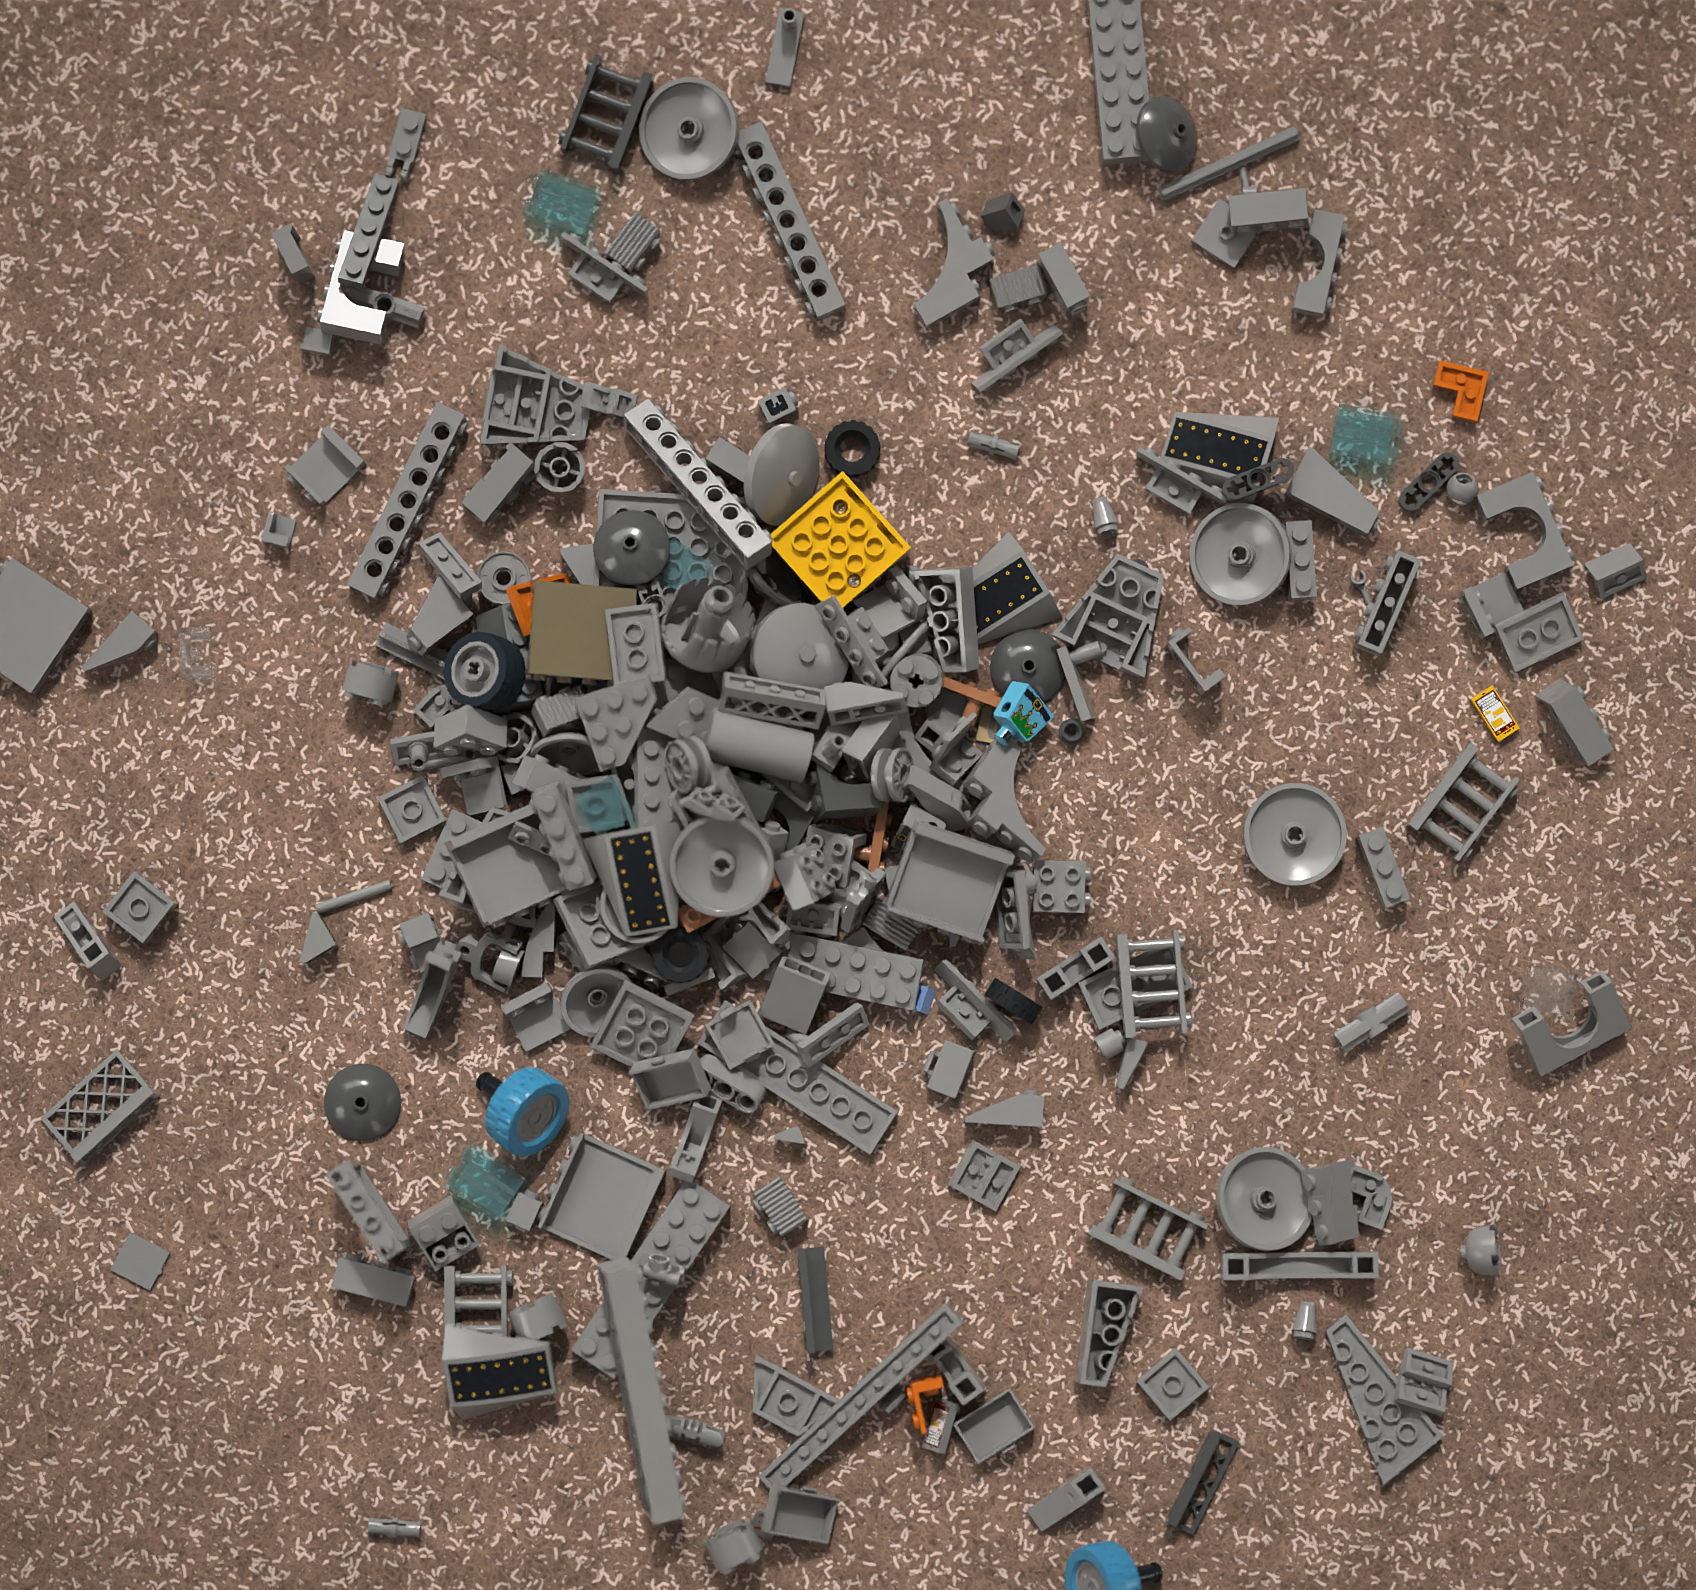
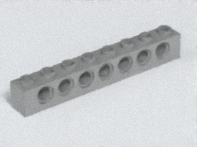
(756, 138)
(439, 418)
(746, 550)

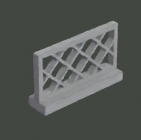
(109, 1127)

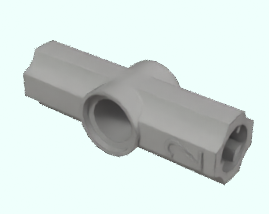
(401, 310)
(1371, 1022)

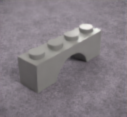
(1325, 233)

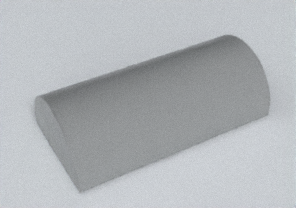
(759, 746)

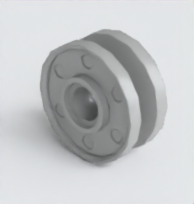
(496, 565)
(688, 764)
(890, 774)

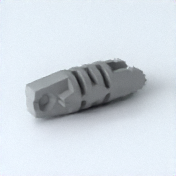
(695, 1431)

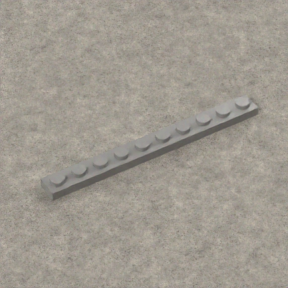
(862, 1397)

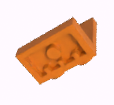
(929, 1386)

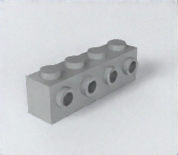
(1388, 602)
(564, 836)

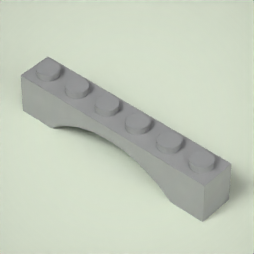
(1299, 1265)

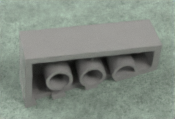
(951, 615)

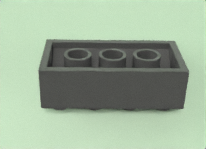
(503, 622)

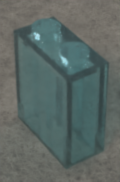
(561, 203)
(1365, 435)
(485, 1181)

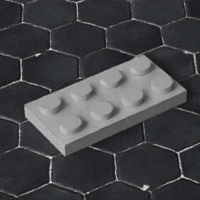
(1103, 989)

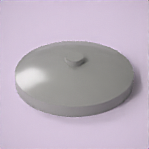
(689, 128)
(781, 473)
(1240, 554)
(797, 648)
(1294, 834)
(722, 865)
(1263, 1199)

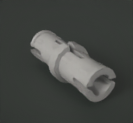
(993, 444)
(394, 1527)

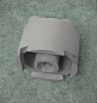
(929, 672)
(370, 681)
(539, 1319)
(733, 1545)

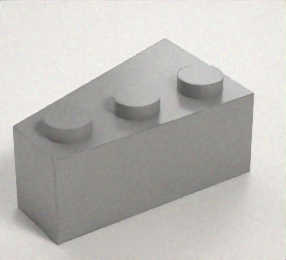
(500, 485)

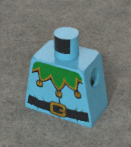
(1020, 714)

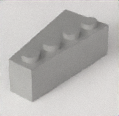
(1103, 1328)

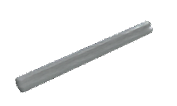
(1229, 163)

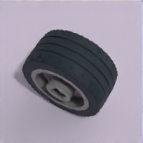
(484, 671)

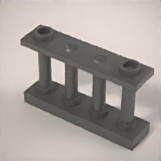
(631, 109)

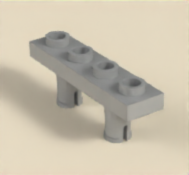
(419, 748)

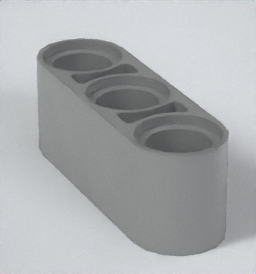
(732, 1085)

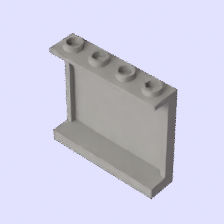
(34, 625)
(502, 874)
(947, 881)
(600, 1197)

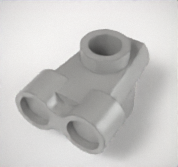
(660, 1272)

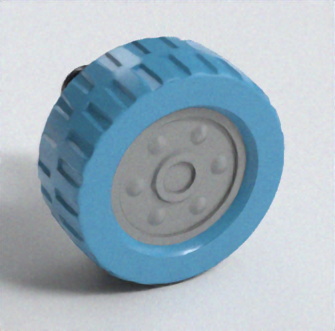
(524, 1109)
(1108, 1567)

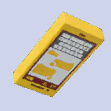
(1494, 713)

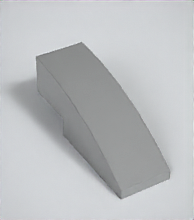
(540, 941)

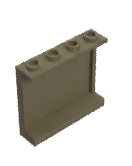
(571, 631)

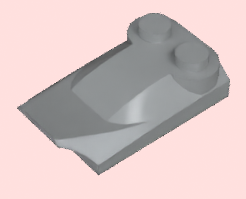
(1014, 913)

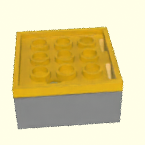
(838, 543)

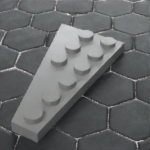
(1392, 1430)

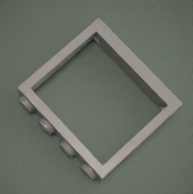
(369, 1209)

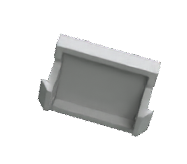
(739, 1034)

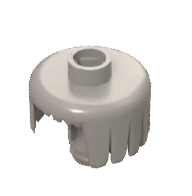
(707, 625)

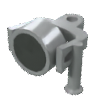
(508, 962)

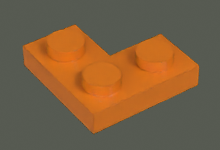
(1468, 384)

